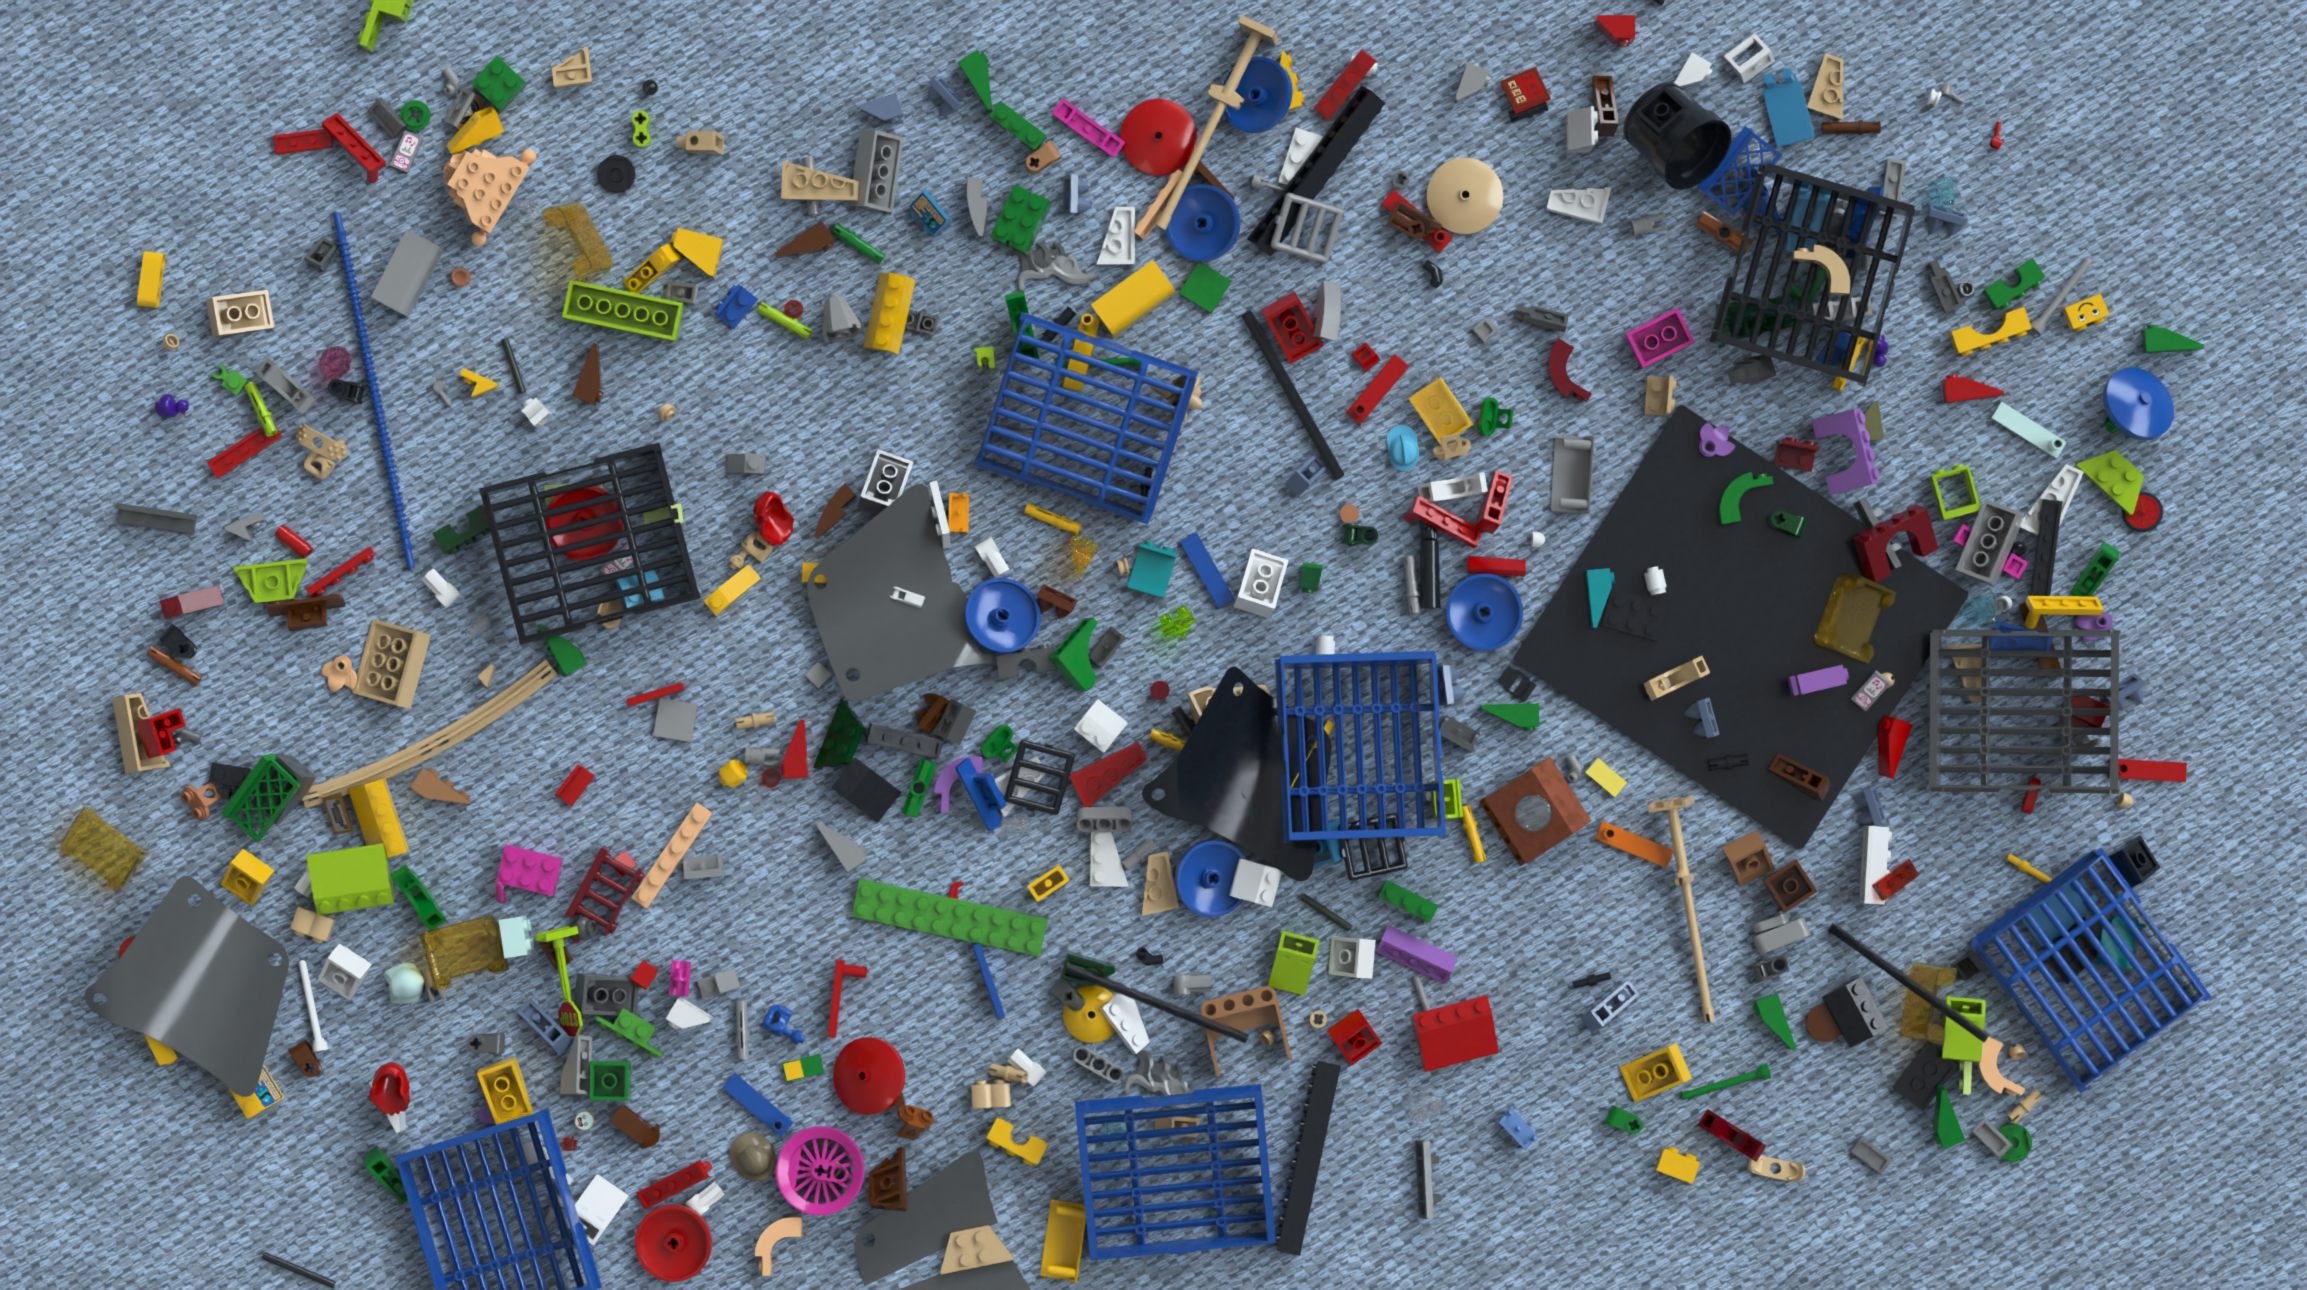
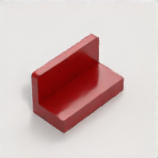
(575, 785)

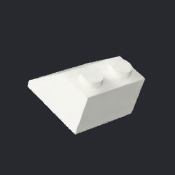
(1100, 726)
(1255, 882)
(1351, 957)
(344, 971)
(686, 1015)

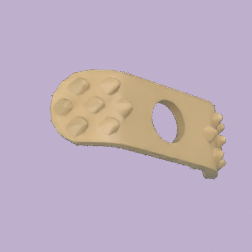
(330, 449)
(1789, 1170)

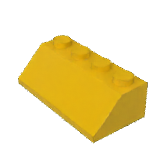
(889, 313)
(378, 816)

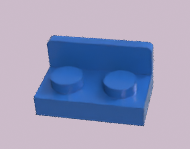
(735, 305)

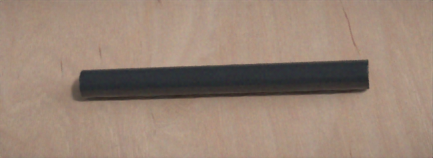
(299, 1270)

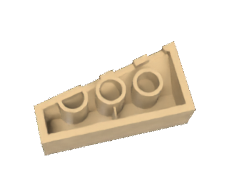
(128, 711)

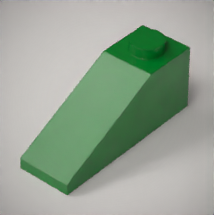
(977, 72)
(2164, 340)
(2096, 570)
(1310, 577)
(1517, 714)
(1773, 1015)
(1945, 1121)
(385, 1172)

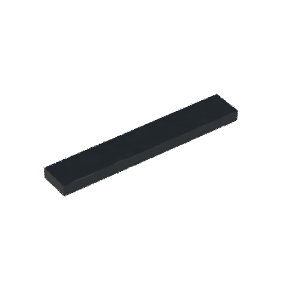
(2046, 548)

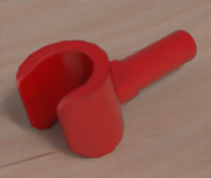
(1995, 141)

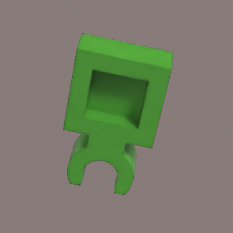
(232, 381)

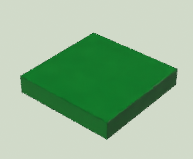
(1205, 287)

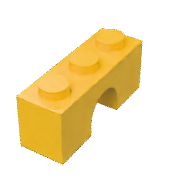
(1001, 1136)

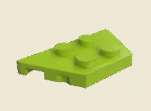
(2115, 478)
(272, 580)

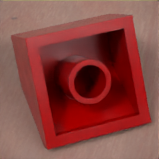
(1617, 28)
(1354, 1037)

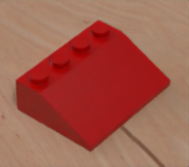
(1455, 1033)

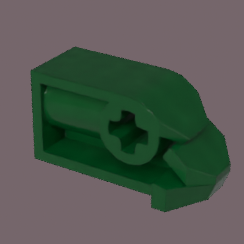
(1087, 963)

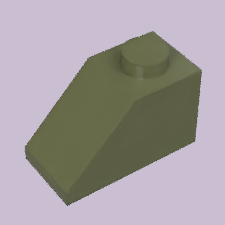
(1873, 422)

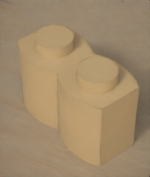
(311, 924)
(991, 1094)

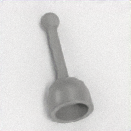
(1258, 182)

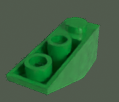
(567, 654)

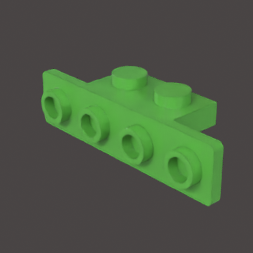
(633, 1028)

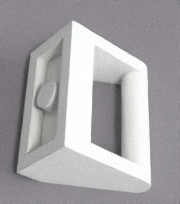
(1754, 64)

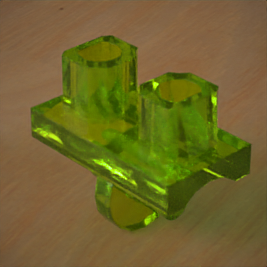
(1179, 625)

